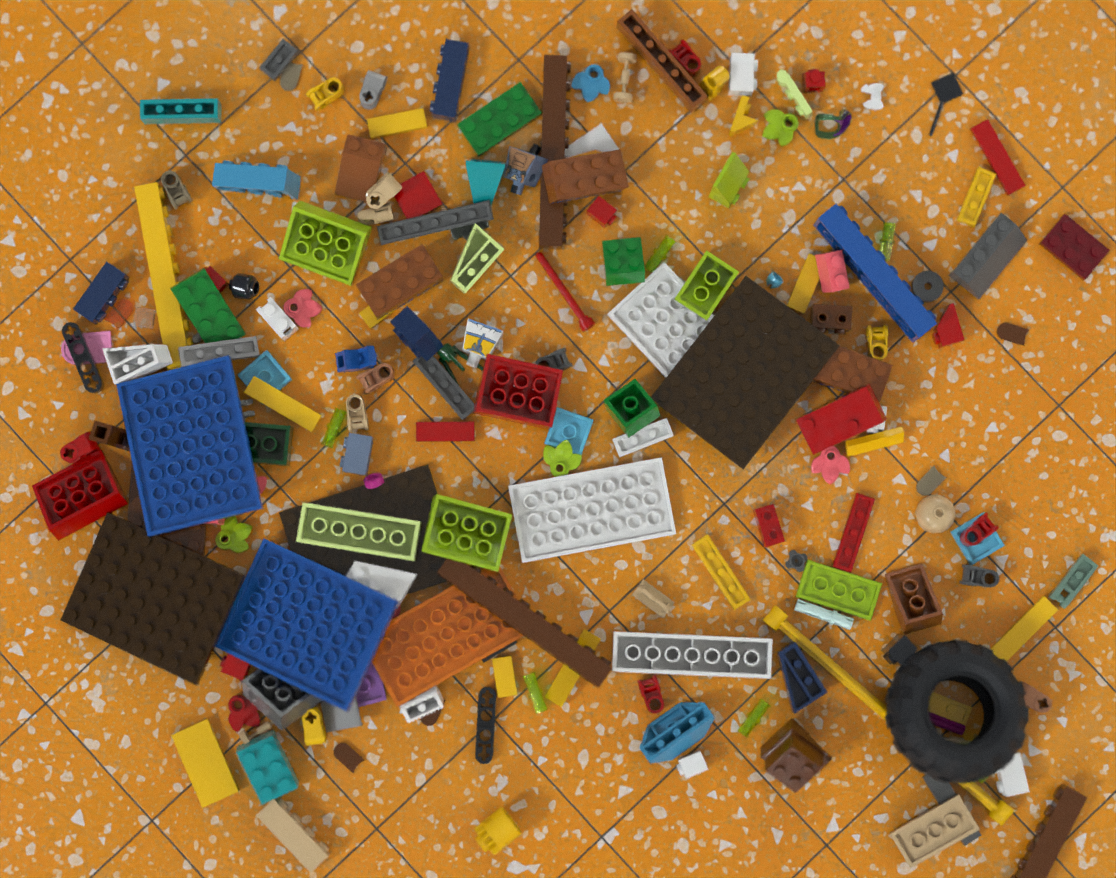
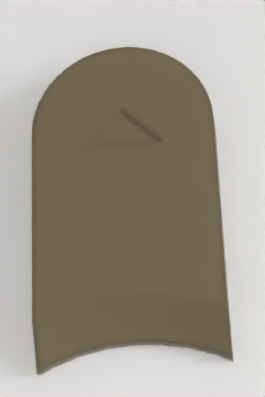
(290, 76)
(929, 482)

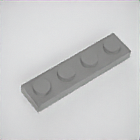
(236, 348)

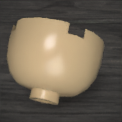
(935, 514)

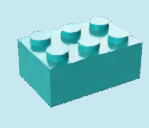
(267, 767)

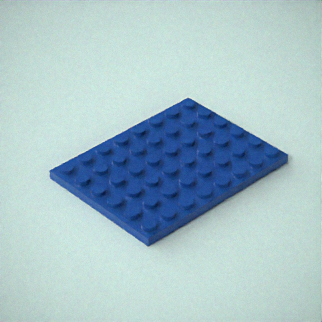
(189, 446)
(306, 624)

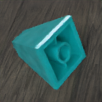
(484, 178)

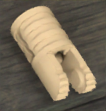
(376, 216)

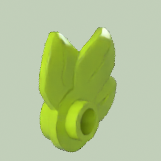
(777, 128)
(561, 455)
(236, 535)

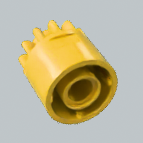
(497, 831)

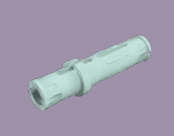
(818, 612)

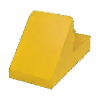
(740, 121)

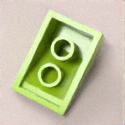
(730, 181)
(706, 285)

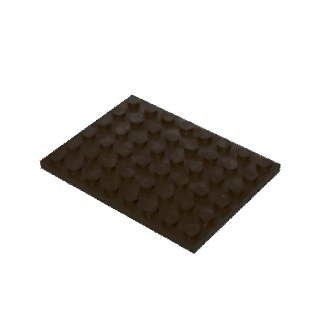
(744, 372)
(400, 496)
(153, 598)

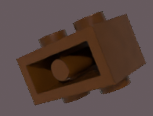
(831, 316)

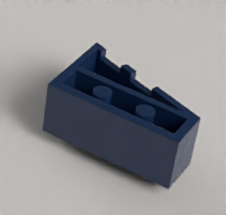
(799, 678)

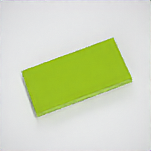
(838, 590)

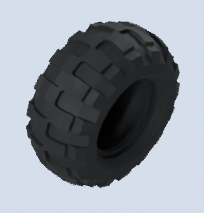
(1001, 702)

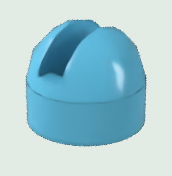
(774, 279)

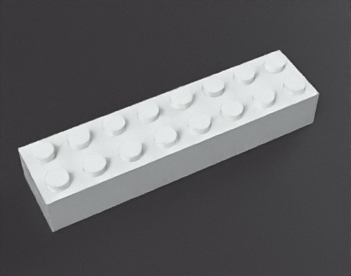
(692, 655)

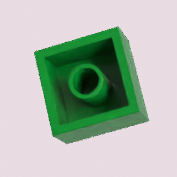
(623, 261)
(631, 408)

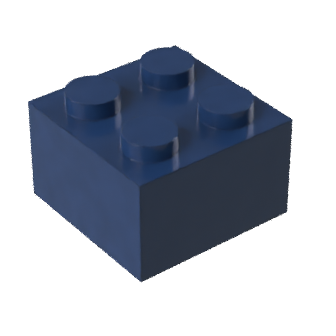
(416, 334)

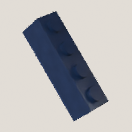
(450, 80)

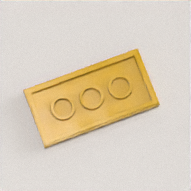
(205, 763)

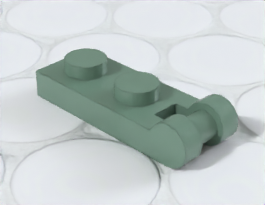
(1073, 580)

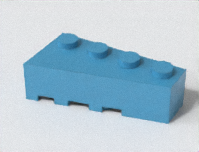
(256, 179)

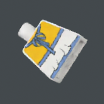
(480, 341)

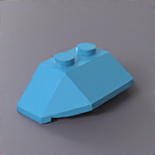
(676, 731)

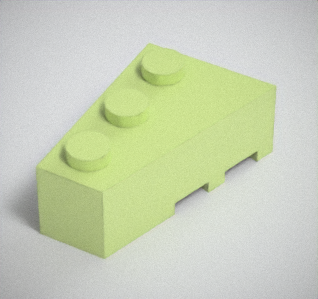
(475, 258)

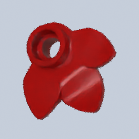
(245, 715)

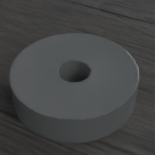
(933, 280)

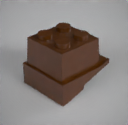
(793, 756)

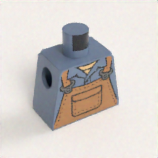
(523, 169)

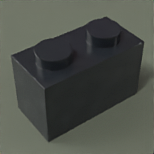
(898, 650)

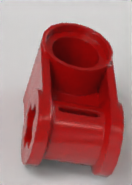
(685, 56)
(81, 448)
(981, 528)
(651, 692)

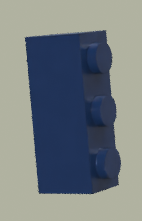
(101, 293)

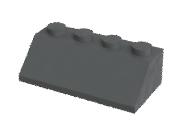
(988, 256)

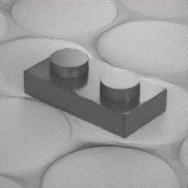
(278, 60)

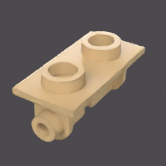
(653, 598)

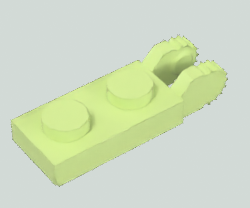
(793, 93)

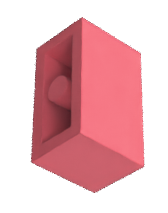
(832, 271)

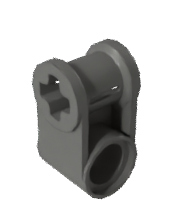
(554, 361)
(975, 576)

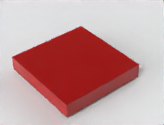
(417, 196)

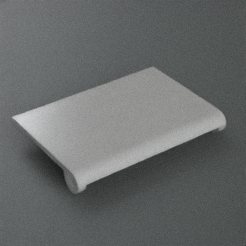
(338, 719)

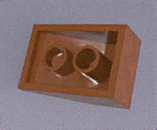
(359, 167)
(913, 599)

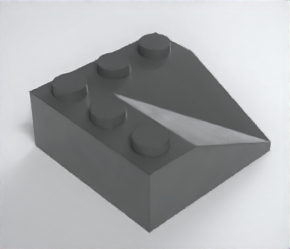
(277, 698)

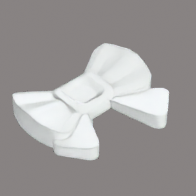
(875, 91)

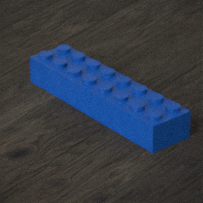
(875, 273)

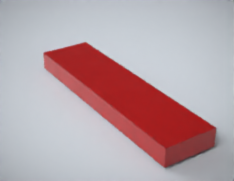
(997, 157)
(853, 532)

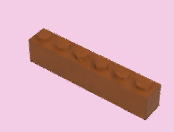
(661, 61)

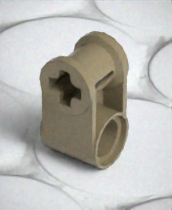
(177, 192)

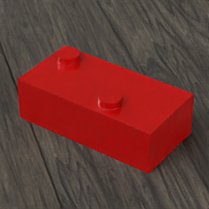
(841, 419)

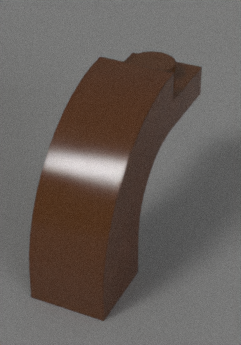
(109, 435)

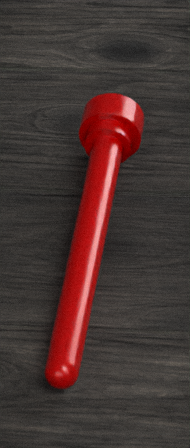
(585, 322)

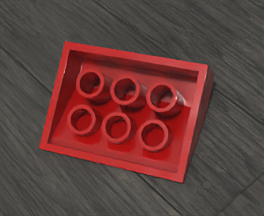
(518, 391)
(79, 495)

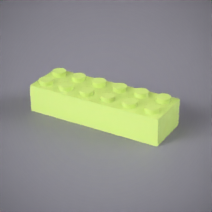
(359, 531)

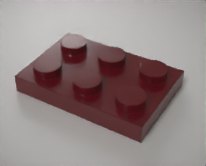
(1074, 246)

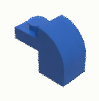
(356, 360)

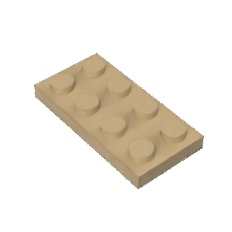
(934, 830)

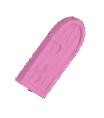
(95, 342)

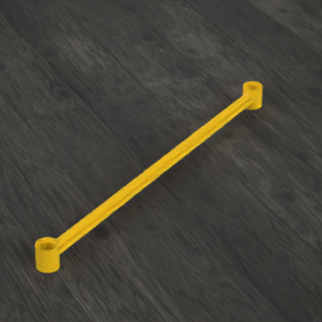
(777, 620)

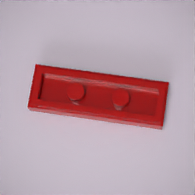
(445, 431)

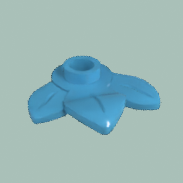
(591, 86)

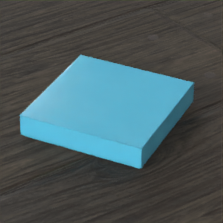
(266, 369)
(569, 427)
(977, 552)

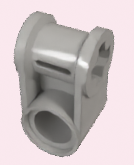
(373, 86)

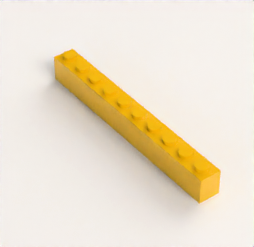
(162, 268)

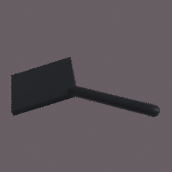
(946, 90)

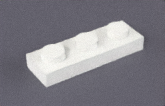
(645, 437)

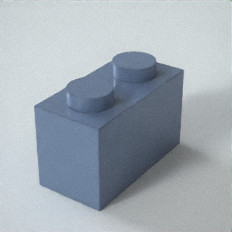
(357, 454)

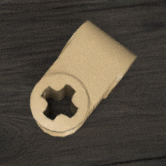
(385, 189)
(356, 415)

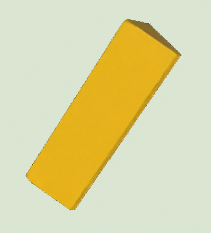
(566, 677)

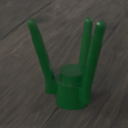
(448, 354)

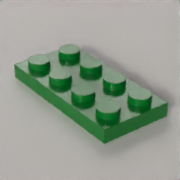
(499, 119)
(207, 308)

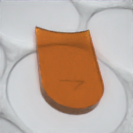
(120, 313)

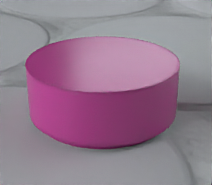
(373, 480)

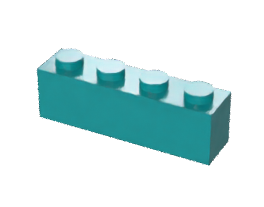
(180, 111)

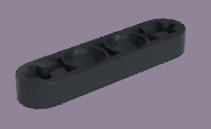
(81, 358)
(488, 725)

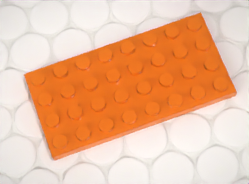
(439, 641)

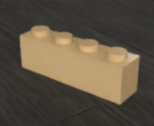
(293, 834)

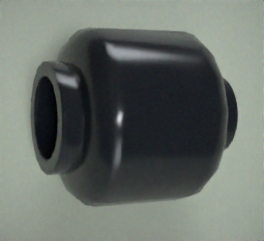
(244, 286)

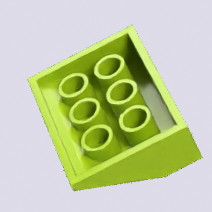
(324, 242)
(466, 532)

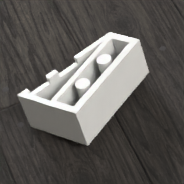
(136, 361)
(382, 579)

